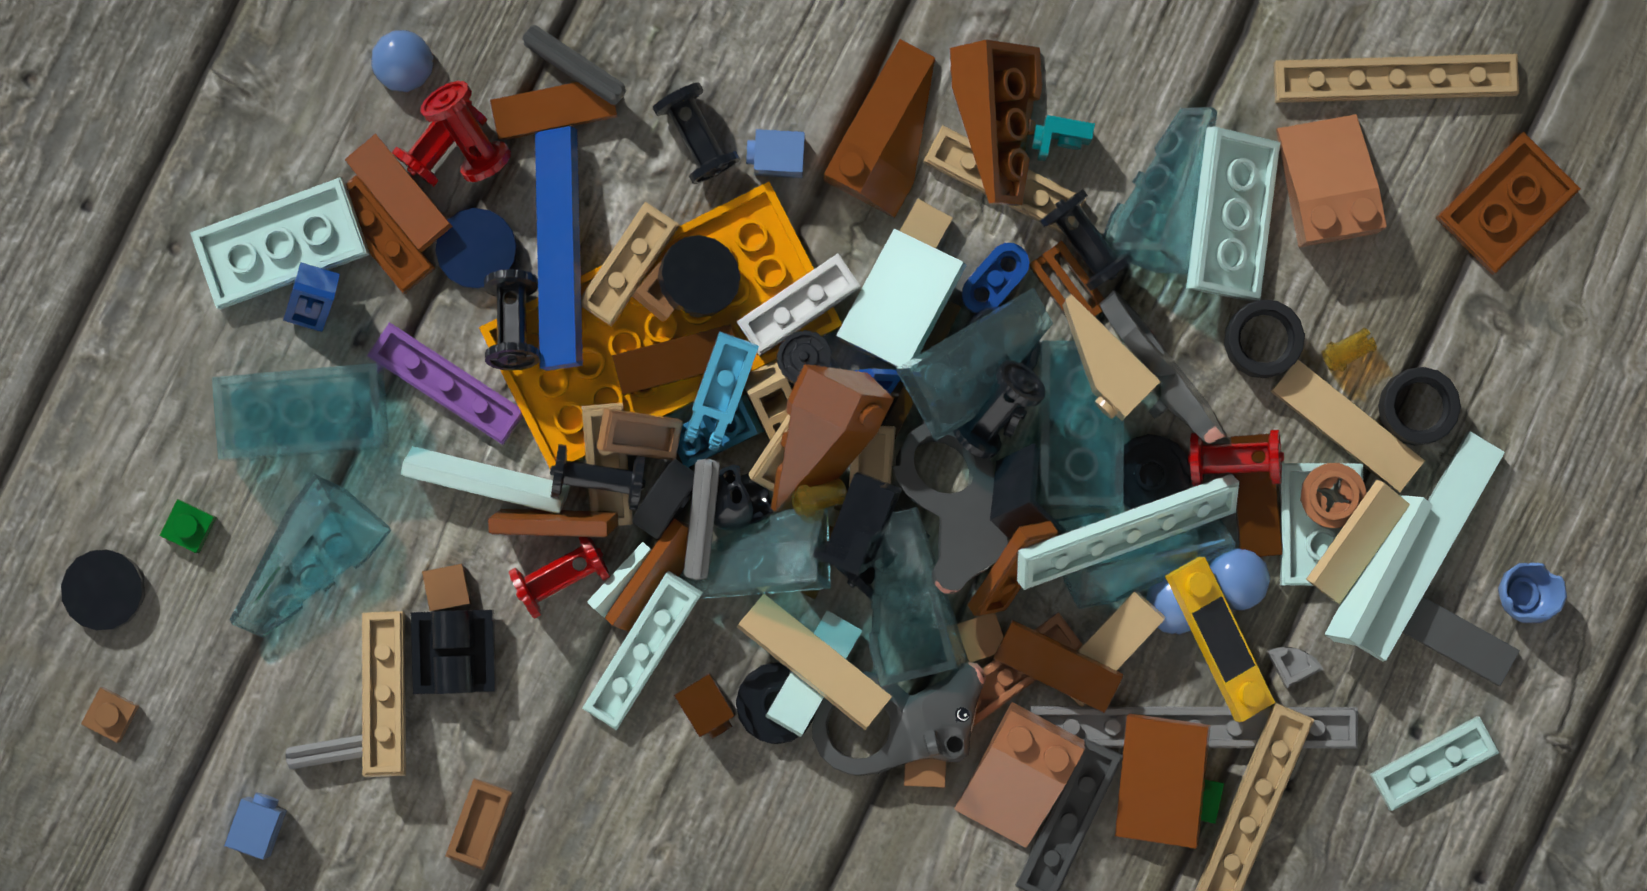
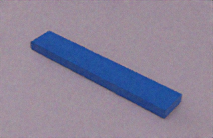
(558, 248)

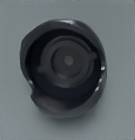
(740, 500)

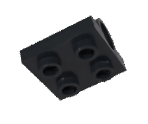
(453, 652)

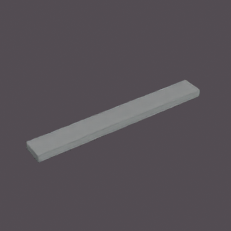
(1330, 729)

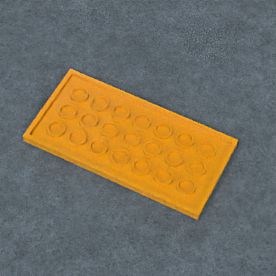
(768, 262)

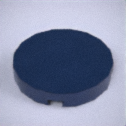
(475, 247)

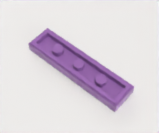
(446, 383)

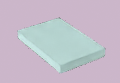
(901, 299)
(1301, 537)

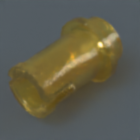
(1348, 350)
(810, 499)

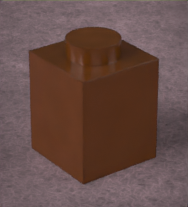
(706, 707)

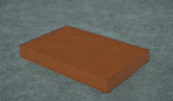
(1508, 203)
(1162, 780)

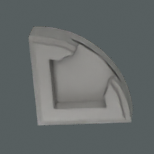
(1293, 664)

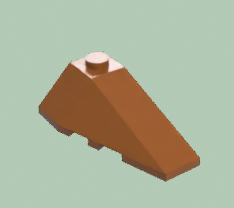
(995, 98)
(884, 140)
(829, 425)

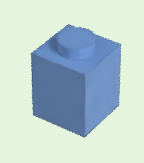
(777, 153)
(256, 826)

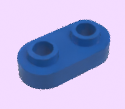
(994, 278)

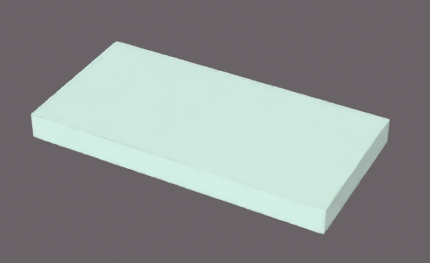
(1233, 214)
(266, 244)

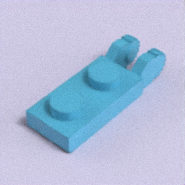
(722, 386)

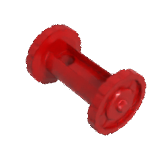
(450, 107)
(431, 148)
(1235, 458)
(557, 575)

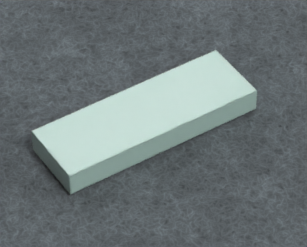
(797, 700)
(1434, 763)

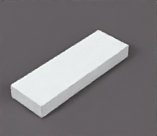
(799, 304)

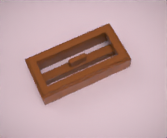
(1061, 249)

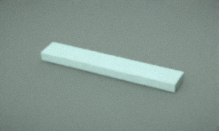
(1452, 504)
(1127, 531)

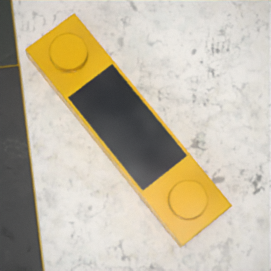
(1220, 639)

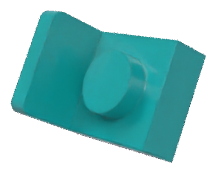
(1068, 132)

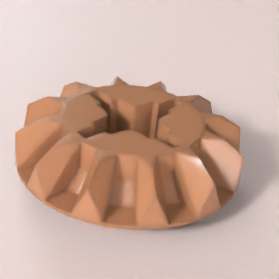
(1324, 477)

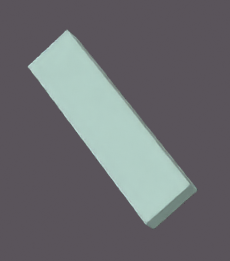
(482, 479)
(1373, 584)
(642, 650)

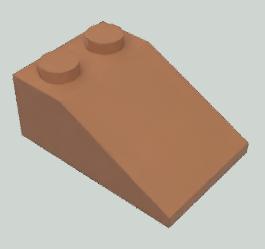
(1330, 181)
(1020, 775)

